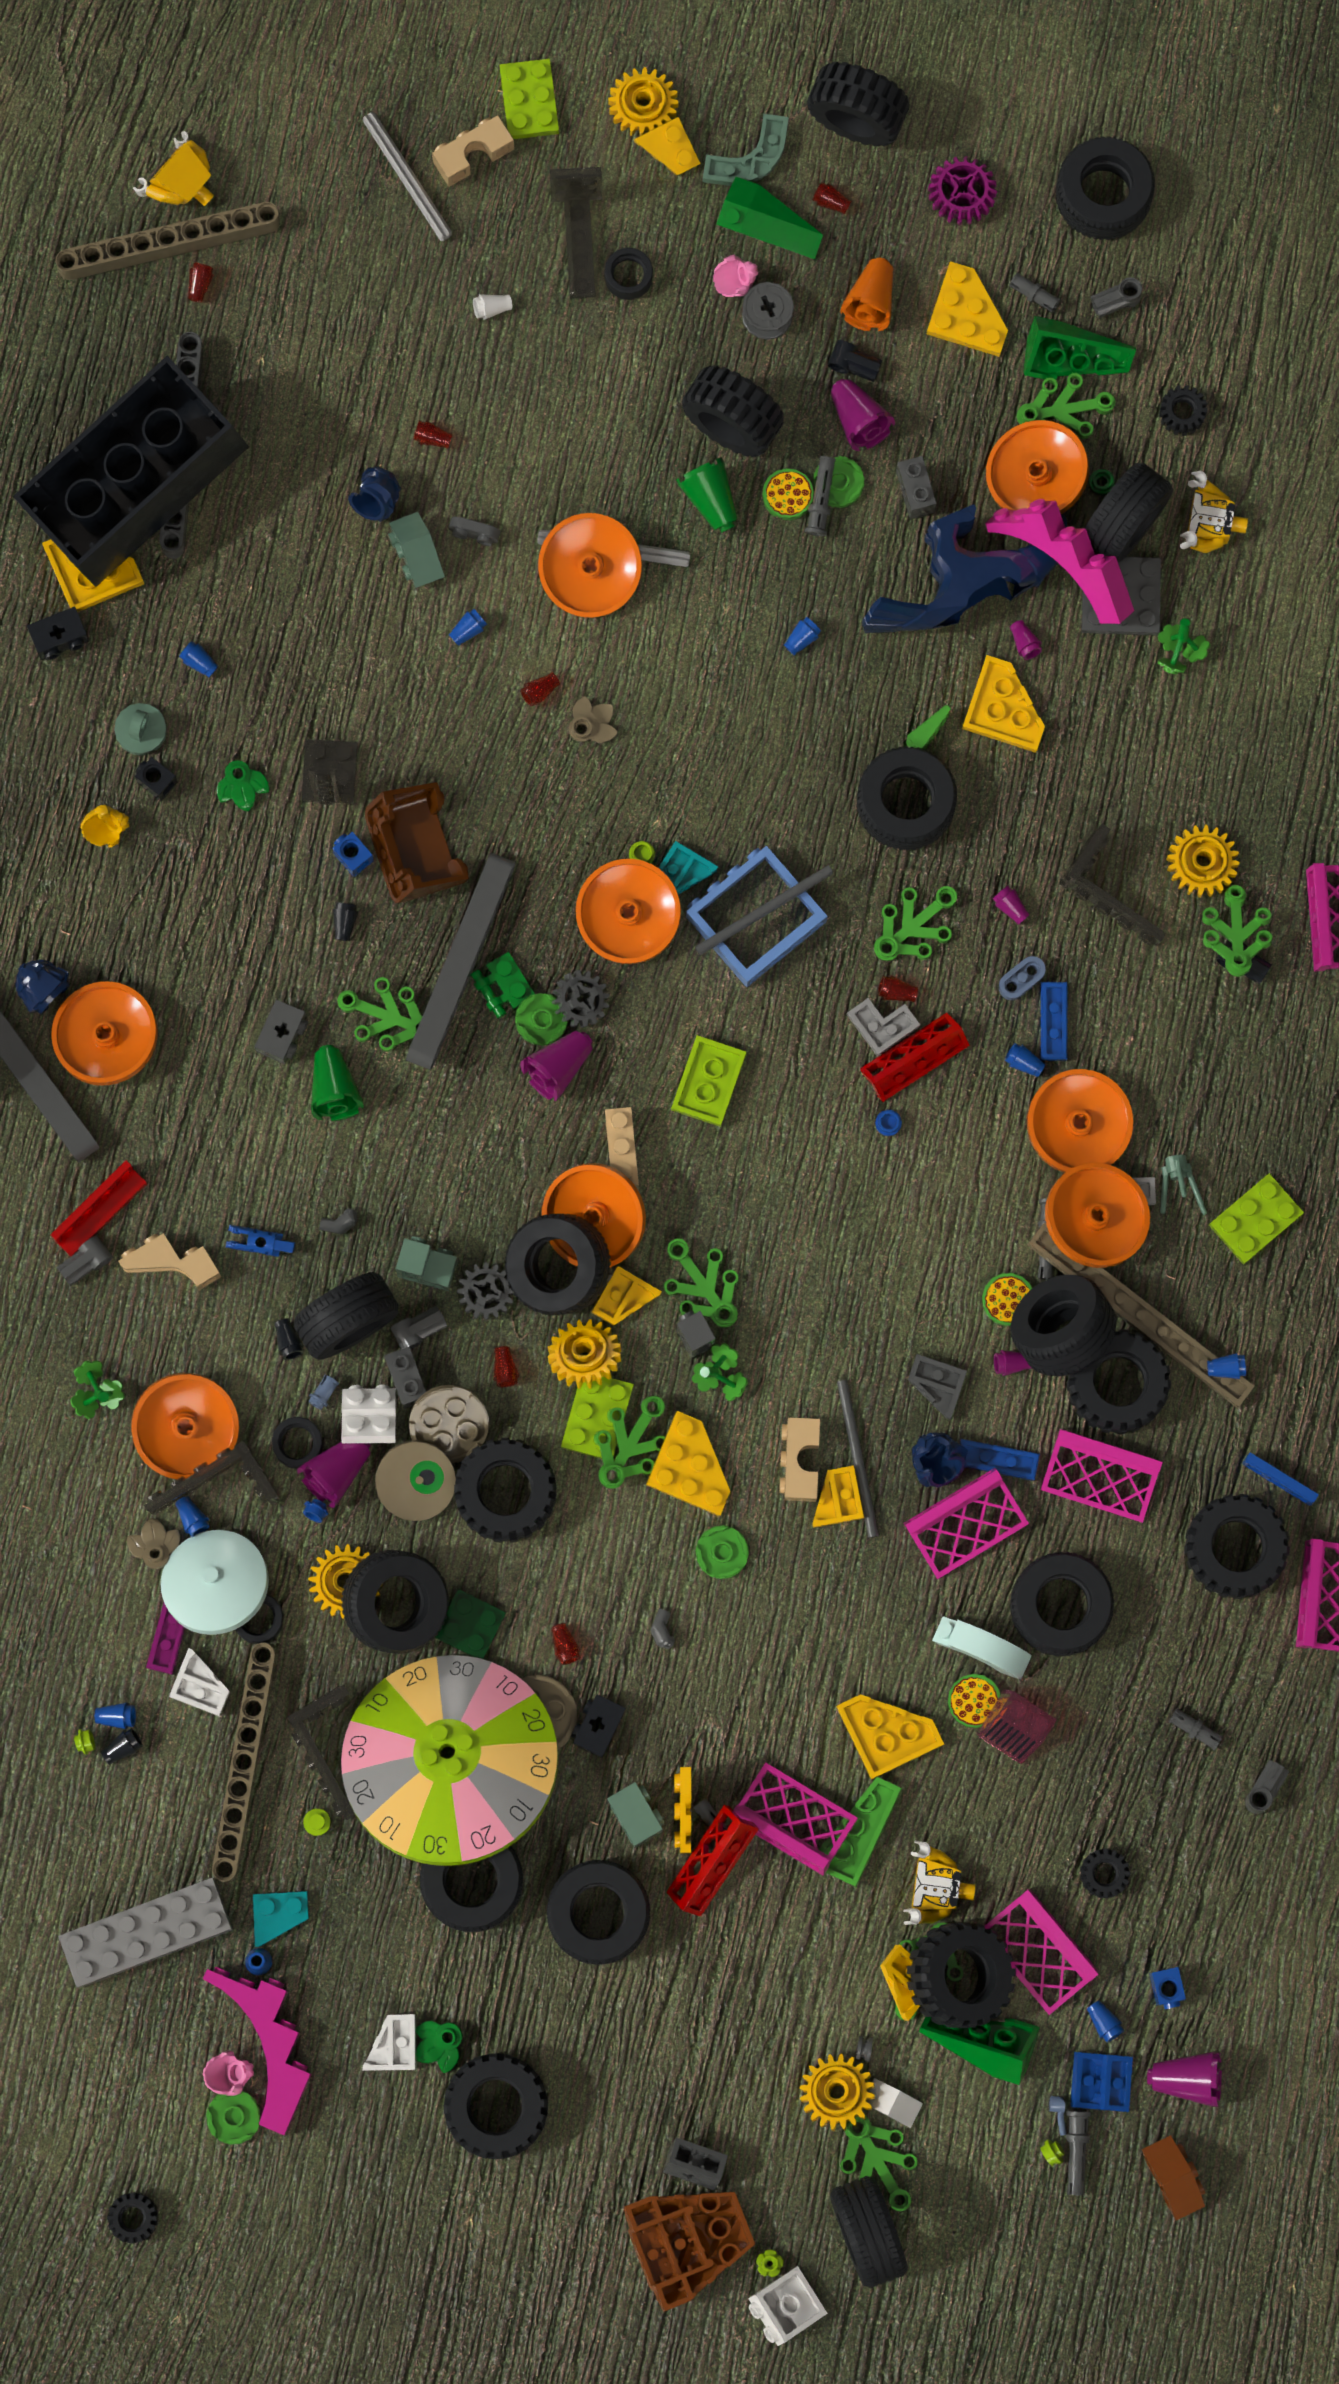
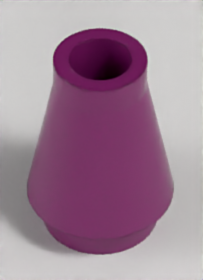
(1026, 642)
(1010, 903)
(1009, 1362)

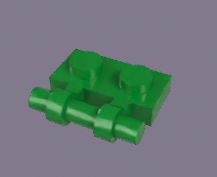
(509, 980)

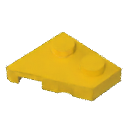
(670, 146)
(623, 1296)
(838, 1498)
(896, 1975)

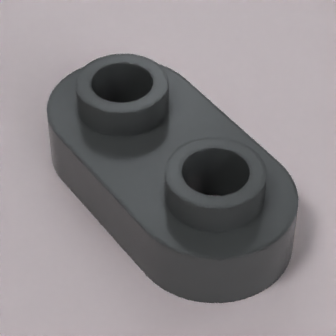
(483, 533)

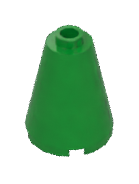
(711, 494)
(333, 1086)

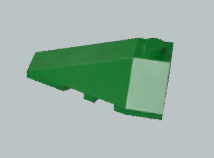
(764, 217)
(1063, 349)
(995, 2048)

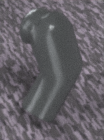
(341, 1224)
(659, 1631)

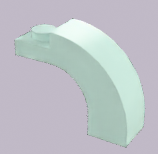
(982, 1646)

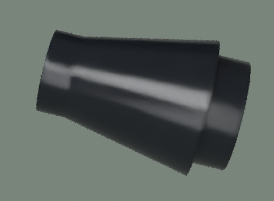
(344, 920)
(288, 1341)
(122, 1746)

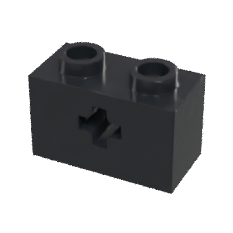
(66, 623)
(611, 1716)

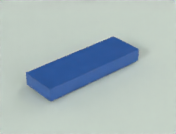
(1053, 1021)
(1006, 1460)
(1280, 1479)

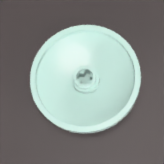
(214, 1582)

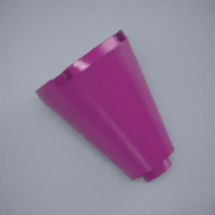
(861, 416)
(557, 1064)
(334, 1470)
(1189, 2078)

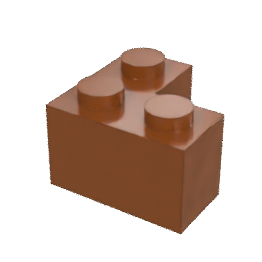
(1175, 2177)

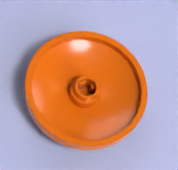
(1037, 463)
(590, 565)
(628, 911)
(104, 1033)
(1079, 1120)
(603, 1199)
(1097, 1215)
(183, 1424)

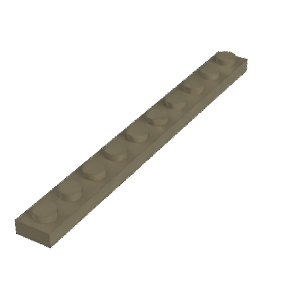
(1145, 1320)

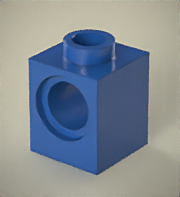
(360, 861)
(1172, 1975)

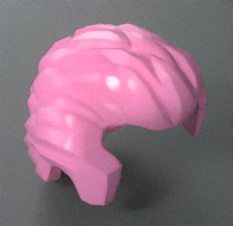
(734, 276)
(227, 2074)

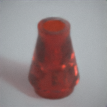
(831, 198)
(199, 281)
(430, 434)
(537, 690)
(896, 989)
(504, 1368)
(564, 1645)

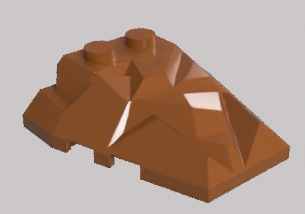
(686, 2241)

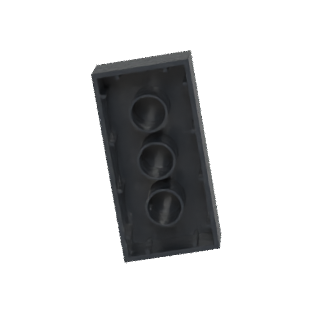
(131, 471)

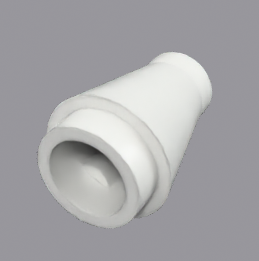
(491, 305)

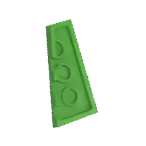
(872, 1813)

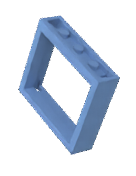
(779, 951)

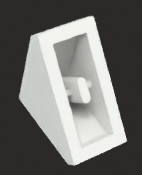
(894, 2103)

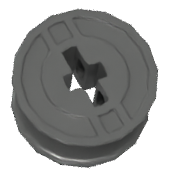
(776, 300)

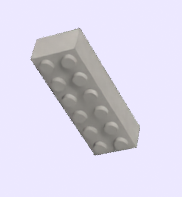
(145, 1933)

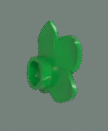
(241, 789)
(435, 2046)

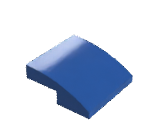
(1101, 2082)

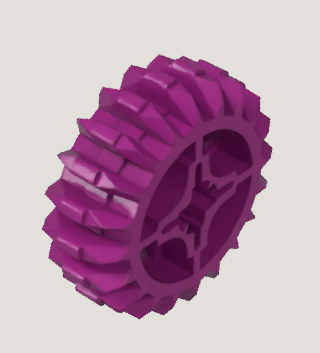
(949, 176)

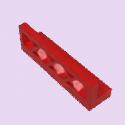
(917, 1058)
(99, 1208)
(714, 1865)

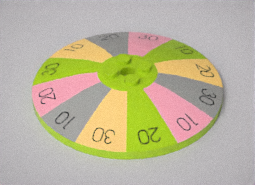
(457, 1805)

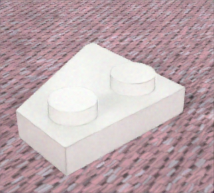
(199, 1686)
(394, 2045)

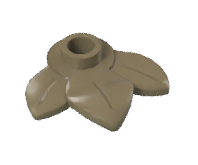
(595, 719)
(152, 1540)

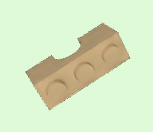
(488, 137)
(621, 1142)
(798, 1483)

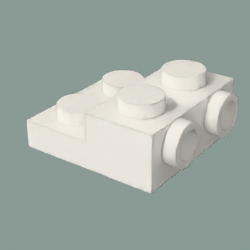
(369, 1415)
(786, 2306)

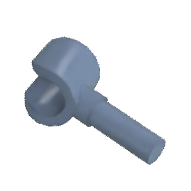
(1057, 2104)

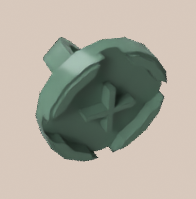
(140, 729)

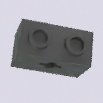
(916, 487)
(281, 1017)
(695, 1333)
(405, 1376)
(695, 2163)

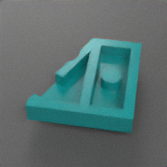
(686, 867)
(277, 1914)

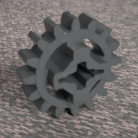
(574, 988)
(481, 1302)

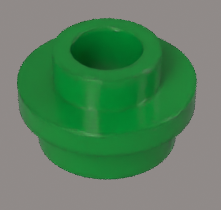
(1101, 474)

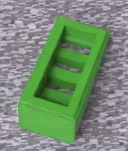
(925, 733)

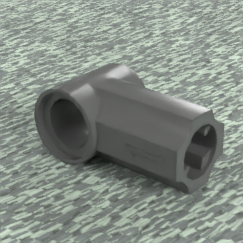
(1115, 299)
(91, 1256)
(412, 1331)
(1267, 1786)

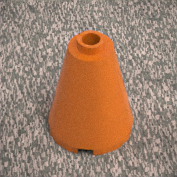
(871, 297)

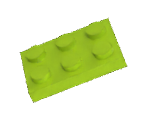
(529, 99)
(708, 1081)
(1256, 1218)
(590, 1415)

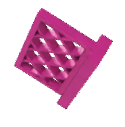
(1320, 915)
(1109, 1453)
(955, 1502)
(1311, 1596)
(785, 1840)
(1061, 1941)

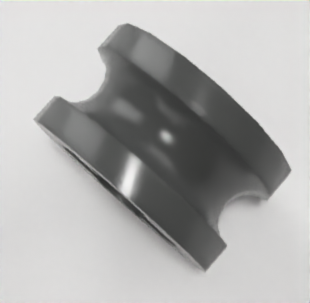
(864, 2048)

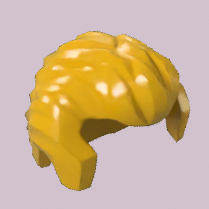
(104, 826)

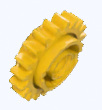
(639, 87)
(1197, 876)
(599, 1343)
(329, 1574)
(842, 2109)

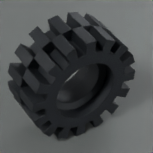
(1190, 397)
(1121, 1873)
(149, 2217)

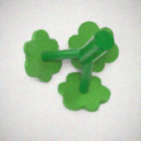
(1173, 639)
(708, 1374)
(108, 1394)

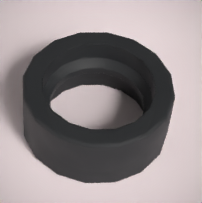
(629, 254)
(288, 1424)
(272, 1632)

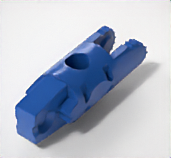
(273, 1245)

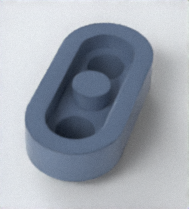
(1021, 979)

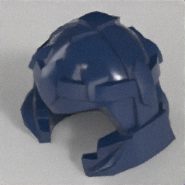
(377, 494)
(40, 984)
(938, 1459)

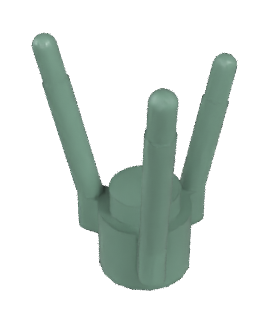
(1177, 1169)

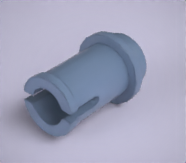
(323, 1392)

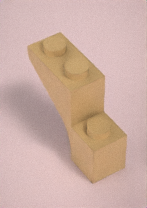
(159, 1256)

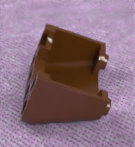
(412, 842)

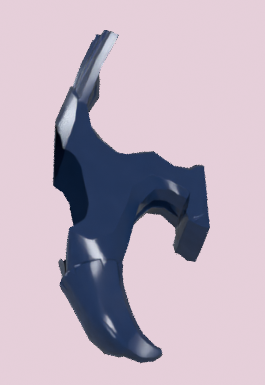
(962, 578)

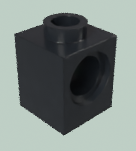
(160, 788)

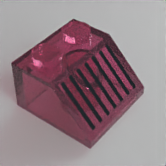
(1016, 1726)

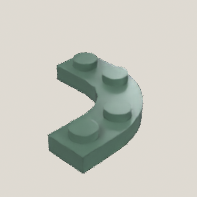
(757, 163)

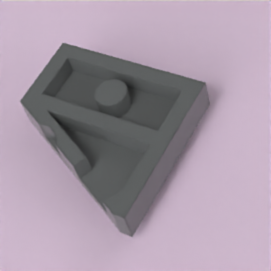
(937, 1383)

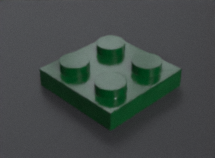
(470, 1624)

